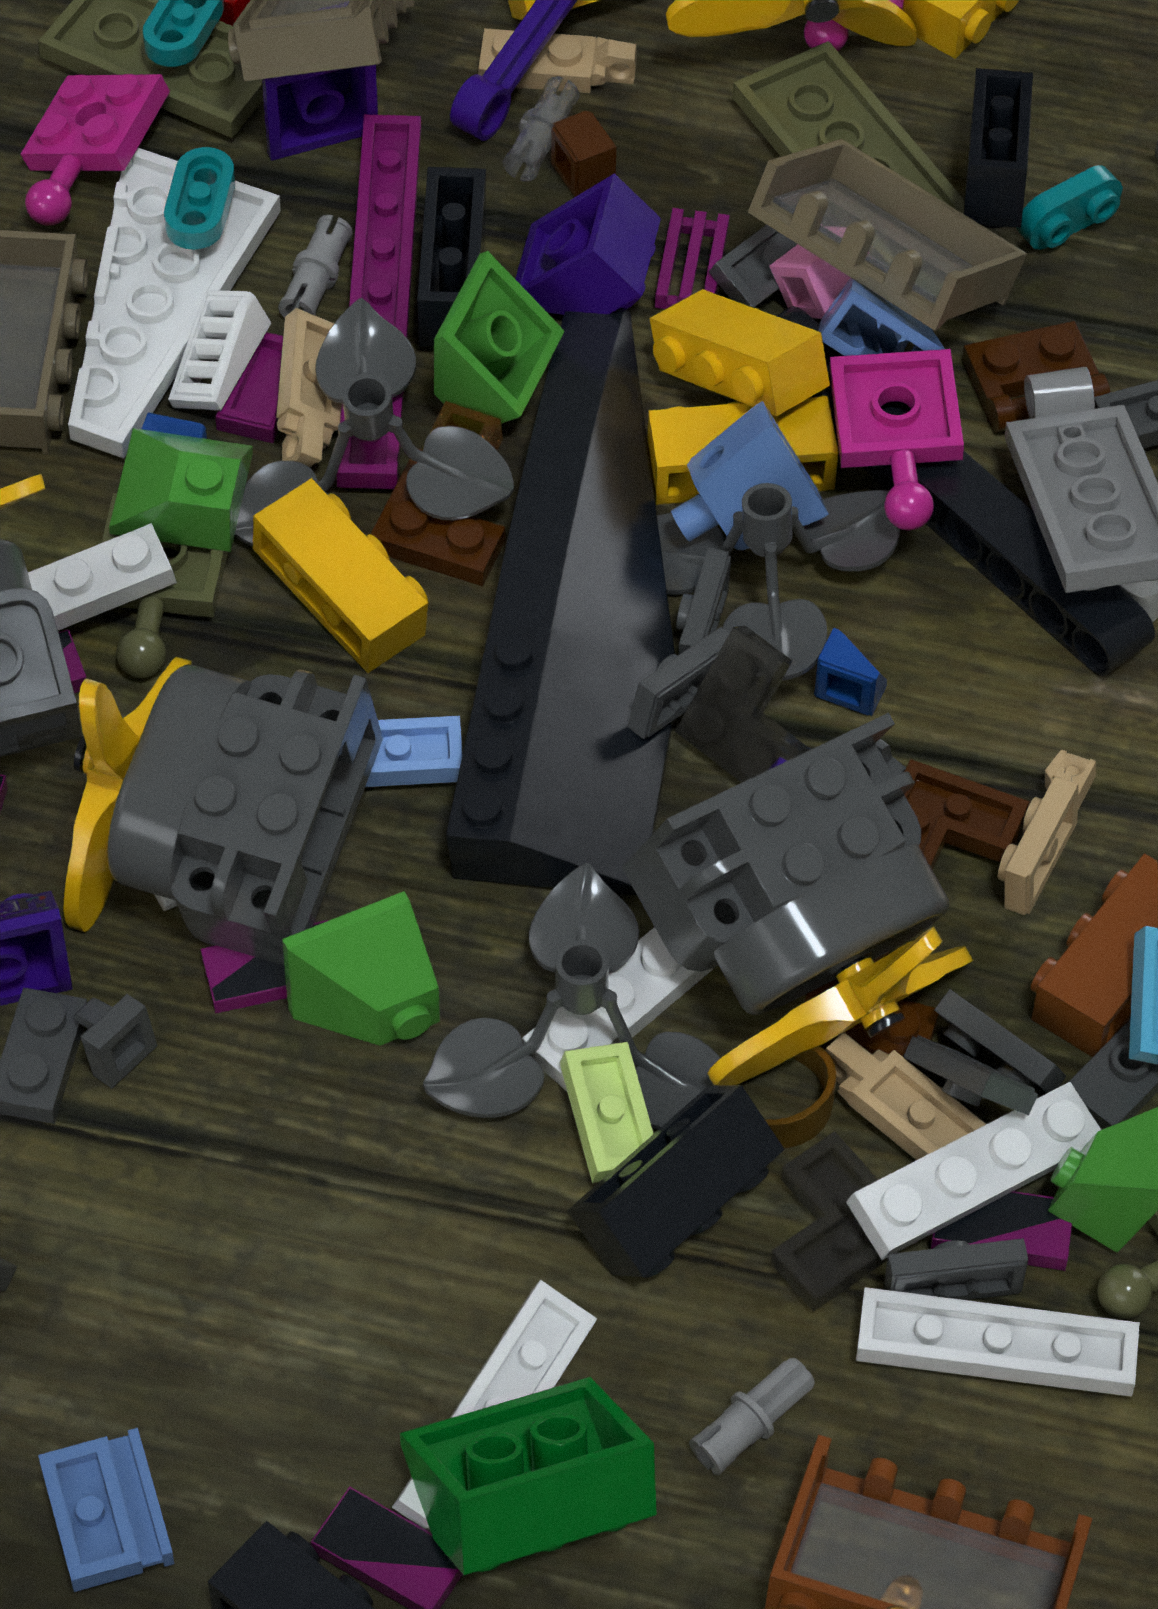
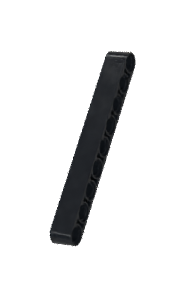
(1008, 548)

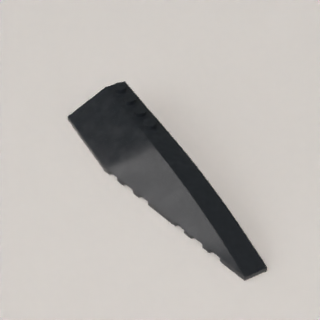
(571, 633)

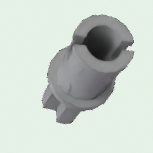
(751, 1416)

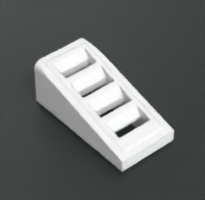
(225, 330)

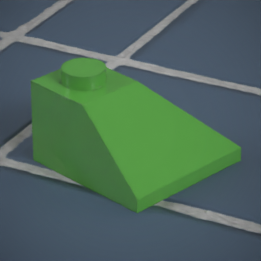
(493, 344)
(183, 488)
(363, 974)
(1111, 1182)

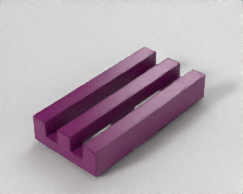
(697, 228)

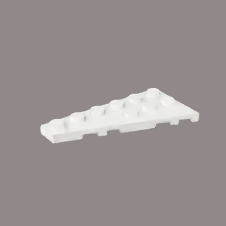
(151, 298)

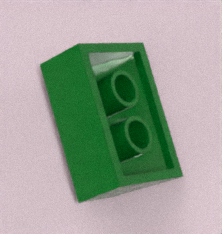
(531, 1474)

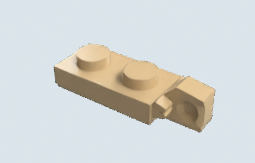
(576, 58)
(302, 407)
(1045, 831)
(899, 1098)

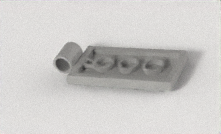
(1086, 482)

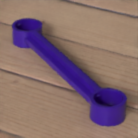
(486, 99)

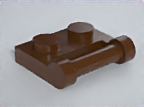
(1001, 364)

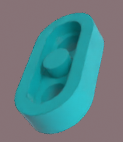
(179, 29)
(1070, 207)
(193, 209)

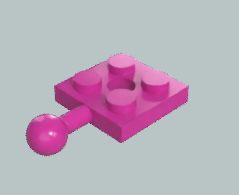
(88, 127)
(876, 438)

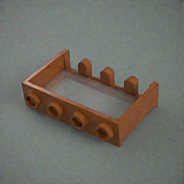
(883, 1547)

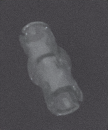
(536, 127)

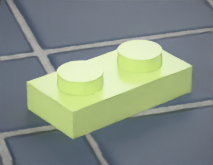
(606, 1105)

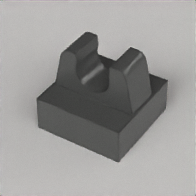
(115, 1037)

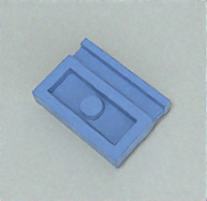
(105, 1510)

